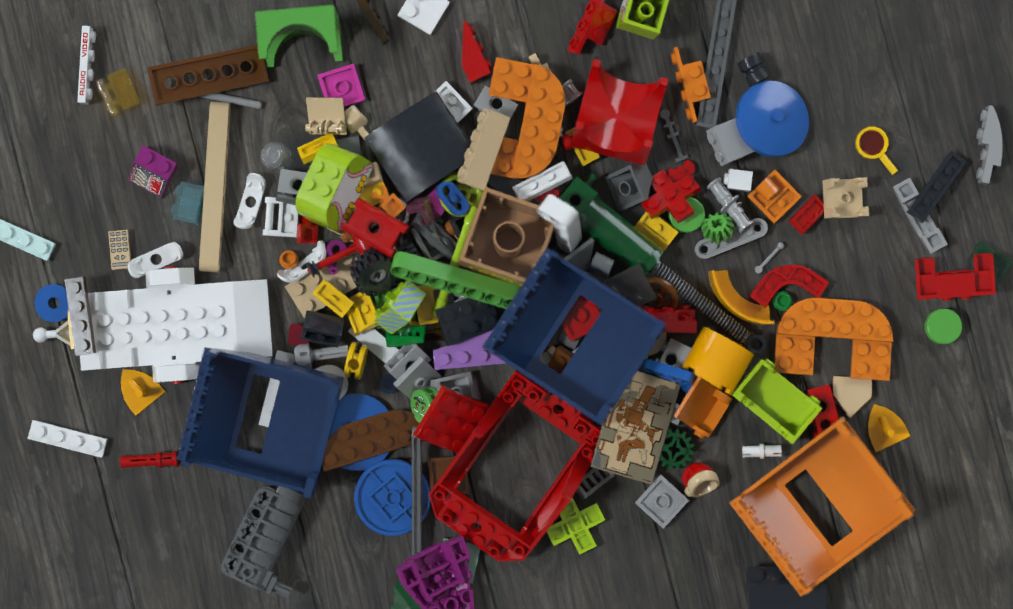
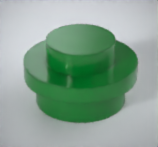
(782, 300)

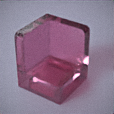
(424, 206)

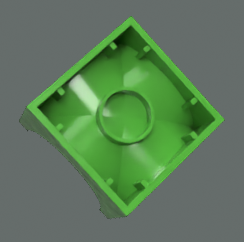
(278, 26)

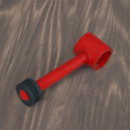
(357, 246)

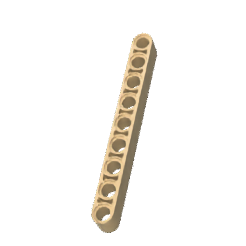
(214, 187)

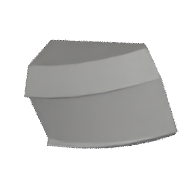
(464, 383)

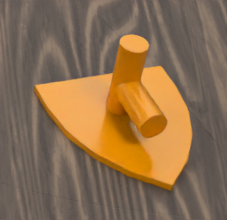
(139, 390)
(885, 428)

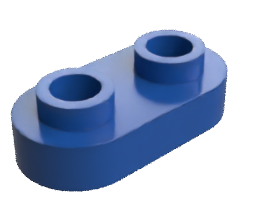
(454, 196)

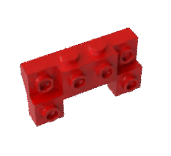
(955, 283)
(676, 320)

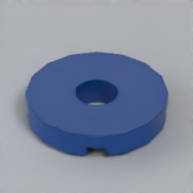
(42, 303)

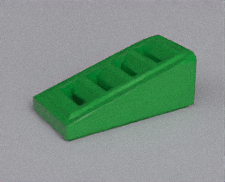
(397, 338)

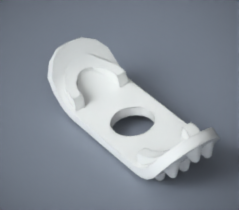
(254, 188)
(169, 253)
(297, 273)

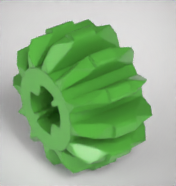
(718, 228)

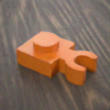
(389, 203)

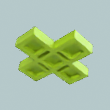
(576, 525)

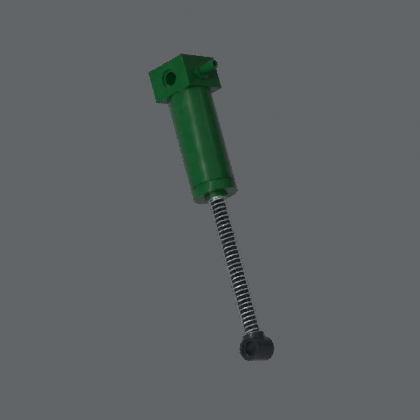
(634, 247)

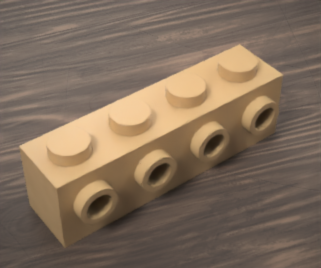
(483, 149)

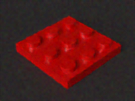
(450, 419)

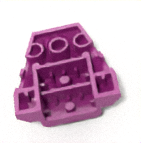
(439, 576)

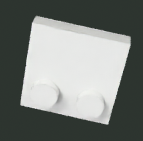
(423, 13)

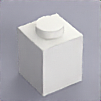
(738, 180)

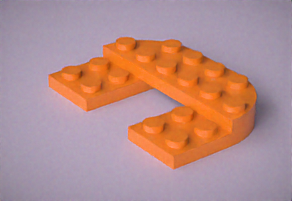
(541, 118)
(834, 319)

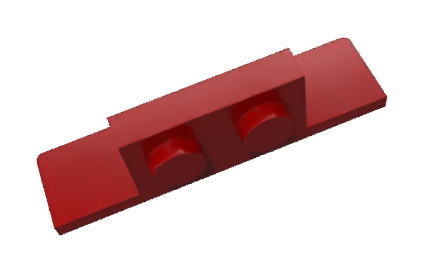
(593, 26)

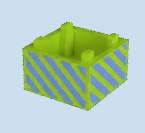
(399, 306)

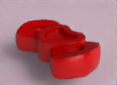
(681, 171)

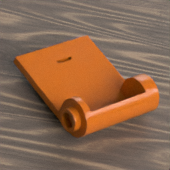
(703, 408)

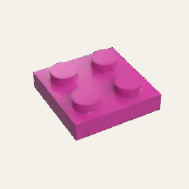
(342, 84)

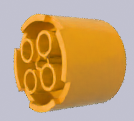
(717, 360)

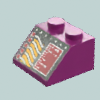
(152, 171)

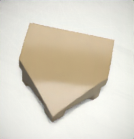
(851, 393)

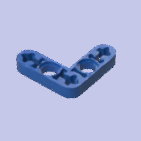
(683, 377)

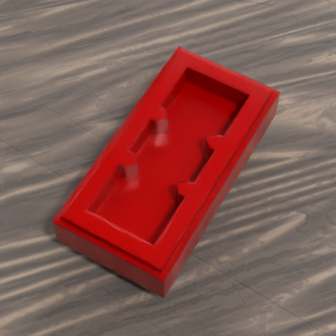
(807, 214)

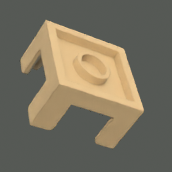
(844, 198)

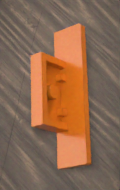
(693, 83)

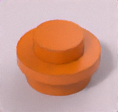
(289, 259)

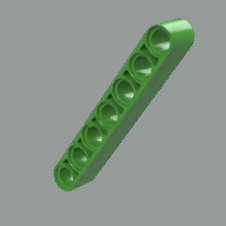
(453, 279)

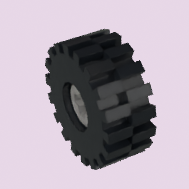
(364, 268)

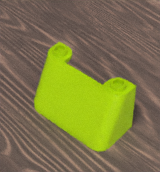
(777, 400)

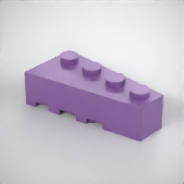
(465, 354)

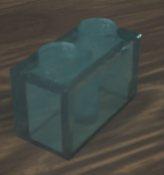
(188, 203)

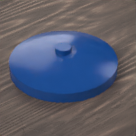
(772, 119)

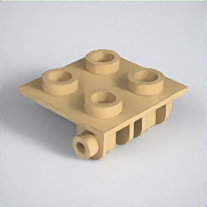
(325, 116)

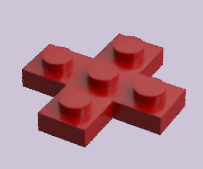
(671, 196)

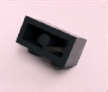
(322, 328)

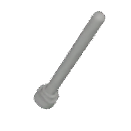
(230, 99)

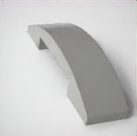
(927, 231)

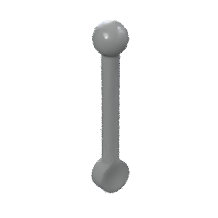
(758, 269)

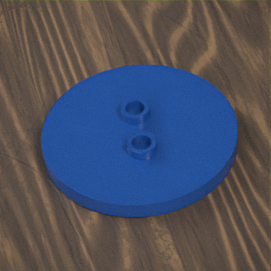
(353, 408)
(385, 497)

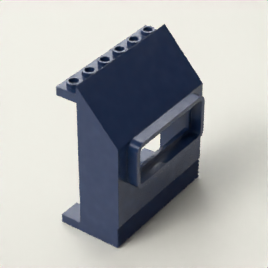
(604, 358)
(296, 429)

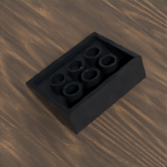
(771, 590)

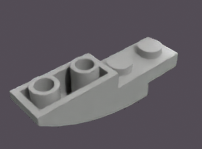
(990, 137)

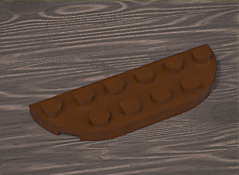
(368, 438)

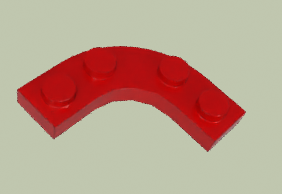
(788, 275)

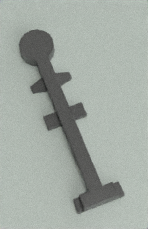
(665, 114)

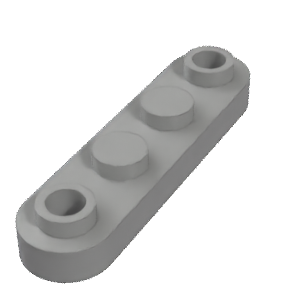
(736, 240)

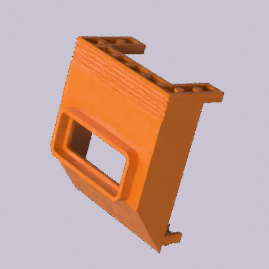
(853, 485)

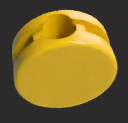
(356, 361)

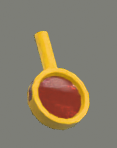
(873, 144)

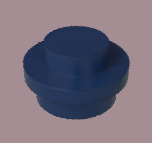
(386, 384)

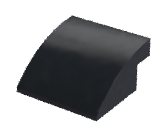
(420, 146)

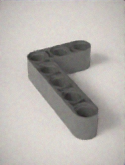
(600, 271)

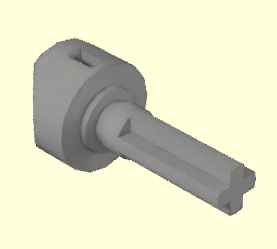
(305, 355)

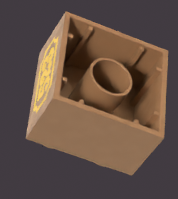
(505, 238)

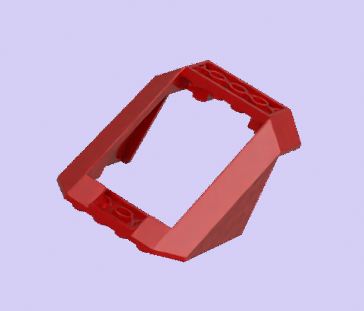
(494, 535)

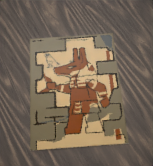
(637, 429)

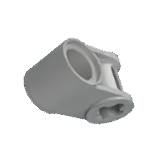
(572, 95)

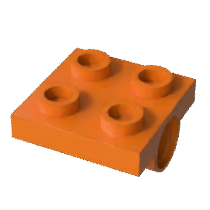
(774, 196)

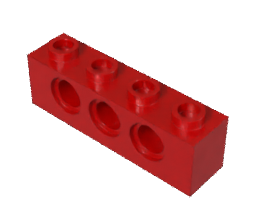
(824, 394)

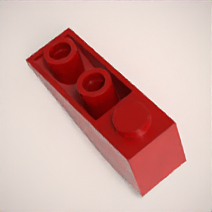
(472, 59)

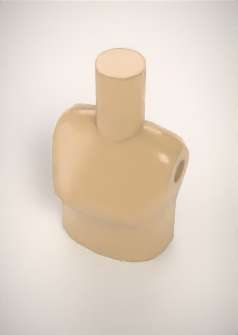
(355, 121)

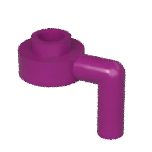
(332, 268)

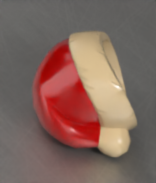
(699, 480)

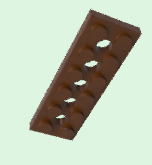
(201, 86)

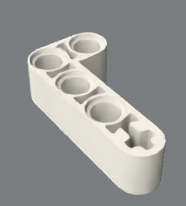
(565, 222)

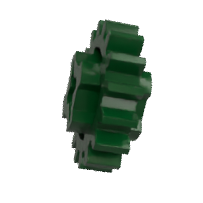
(684, 451)

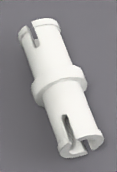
(761, 451)

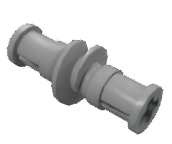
(730, 205)

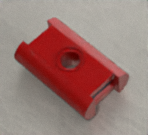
(360, 227)

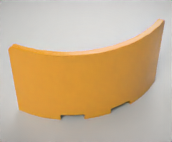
(734, 302)

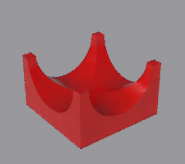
(618, 116)

